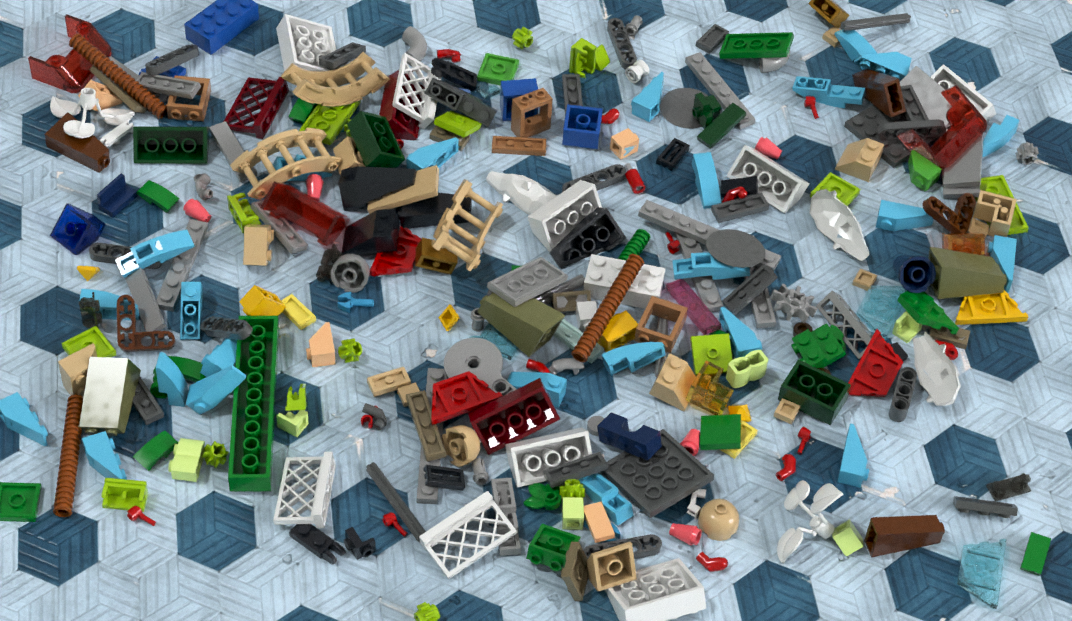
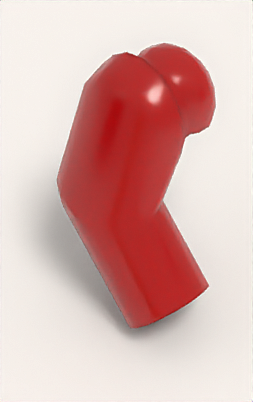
(448, 53)
(537, 366)

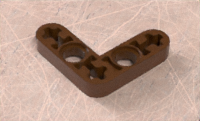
(936, 208)
(136, 337)

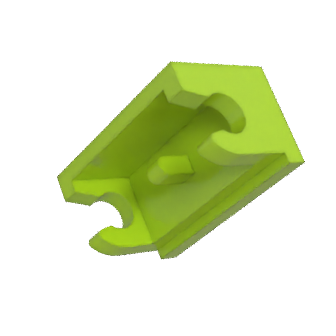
(582, 57)
(242, 211)
(296, 401)
(124, 494)

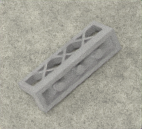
(849, 316)

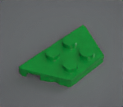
(926, 311)

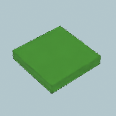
(497, 69)

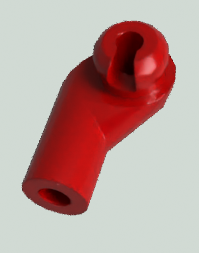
(610, 116)
(733, 193)
(950, 350)
(789, 467)
(712, 564)

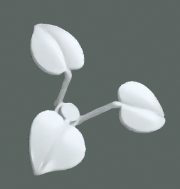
(87, 101)
(822, 499)

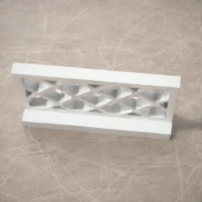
(428, 105)
(323, 474)
(456, 521)

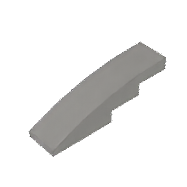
(504, 498)

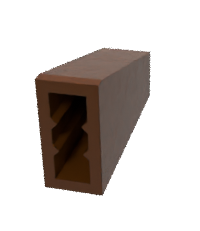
(881, 91)
(85, 151)
(902, 533)

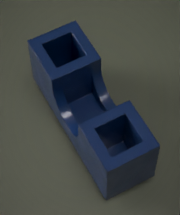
(616, 433)

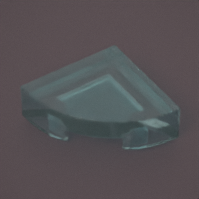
(487, 90)

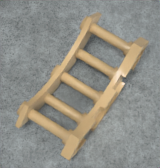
(323, 86)
(281, 142)
(446, 223)

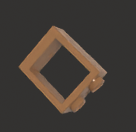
(193, 112)
(535, 124)
(664, 310)

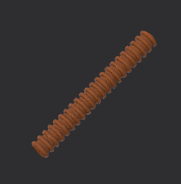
(117, 75)
(607, 308)
(69, 458)

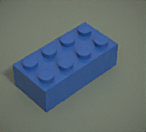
(220, 23)

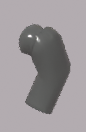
(378, 414)

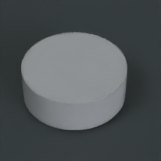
(592, 424)

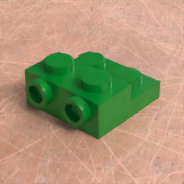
(818, 347)
(550, 547)

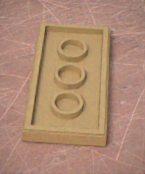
(424, 187)

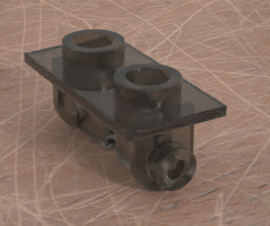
(329, 258)
(90, 311)
(1009, 487)

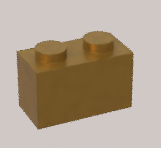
(830, 11)
(432, 259)

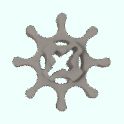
(793, 303)

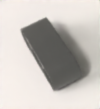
(902, 394)

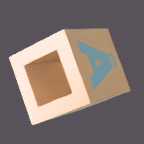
(624, 143)

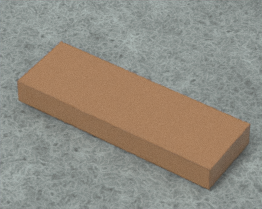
(519, 145)

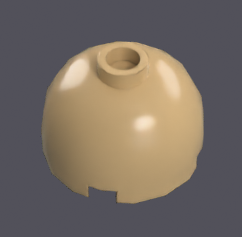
(461, 444)
(718, 519)

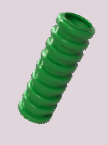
(636, 244)

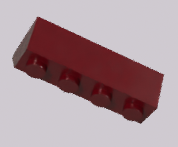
(402, 125)
(513, 416)

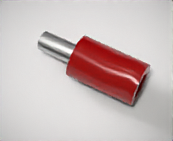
(634, 179)

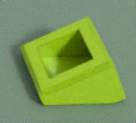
(602, 58)

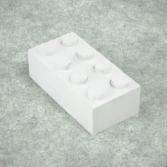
(604, 270)

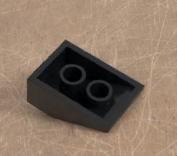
(372, 233)

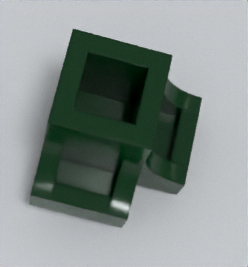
(705, 109)

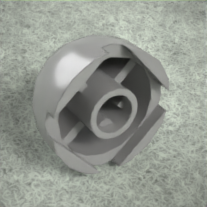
(350, 273)

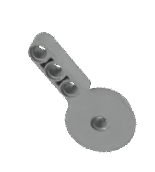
(478, 354)

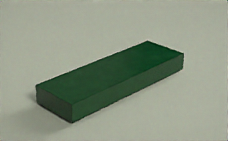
(721, 125)

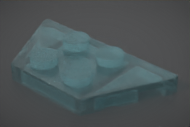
(881, 308)
(982, 570)

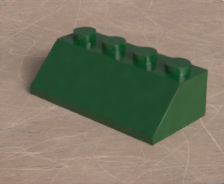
(171, 144)

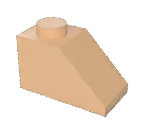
(104, 94)
(321, 347)

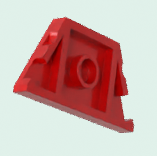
(400, 260)
(875, 369)
(459, 396)

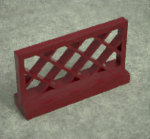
(268, 108)

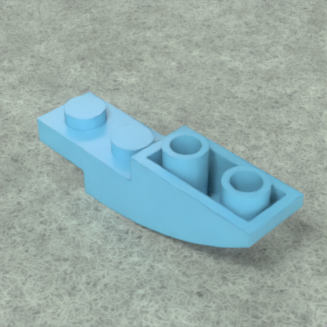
(828, 94)
(155, 250)
(706, 265)

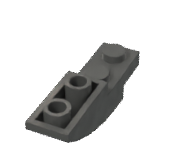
(461, 101)

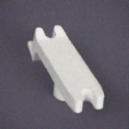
(114, 136)
(694, 509)

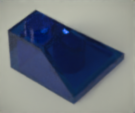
(77, 229)

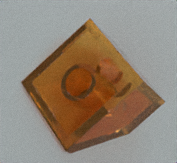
(964, 242)

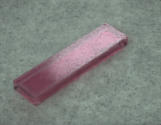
(697, 309)

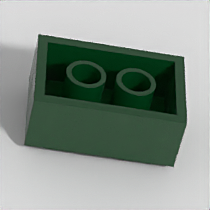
(375, 140)
(815, 392)

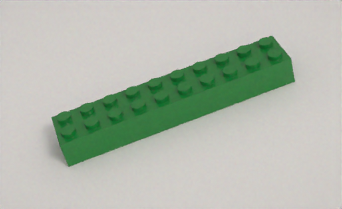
(254, 407)

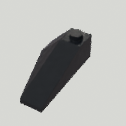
(365, 184)
(592, 235)

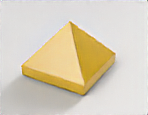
(88, 271)
(449, 317)
(740, 409)

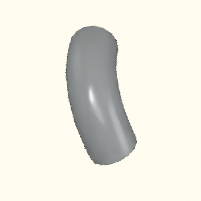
(416, 42)
(772, 64)

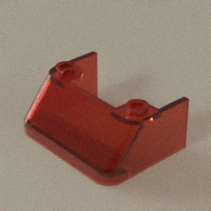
(72, 71)
(965, 128)
(305, 211)

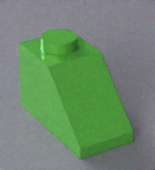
(922, 171)

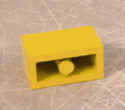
(261, 303)
(618, 331)

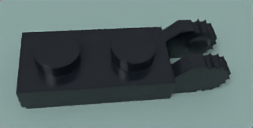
(454, 73)
(316, 542)

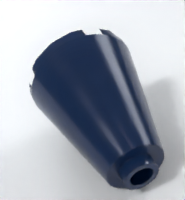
(914, 272)

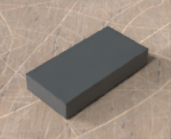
(712, 38)

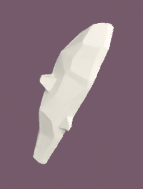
(520, 190)
(836, 218)
(943, 373)

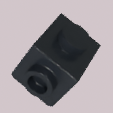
(358, 548)

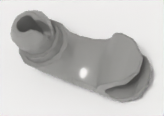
(201, 183)
(566, 363)

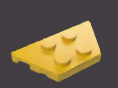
(989, 309)

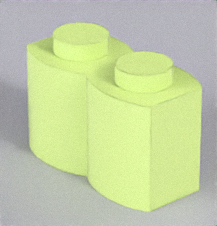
(747, 368)
(187, 459)

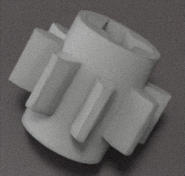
(1027, 153)

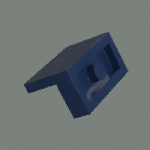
(115, 196)

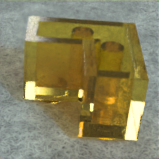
(707, 392)

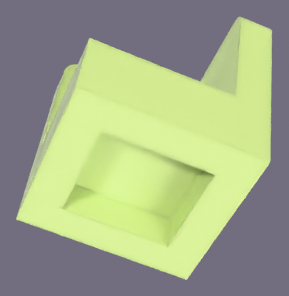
(906, 327)
(293, 423)
(572, 513)
(847, 538)

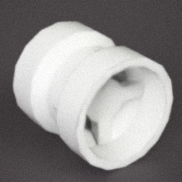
(638, 70)

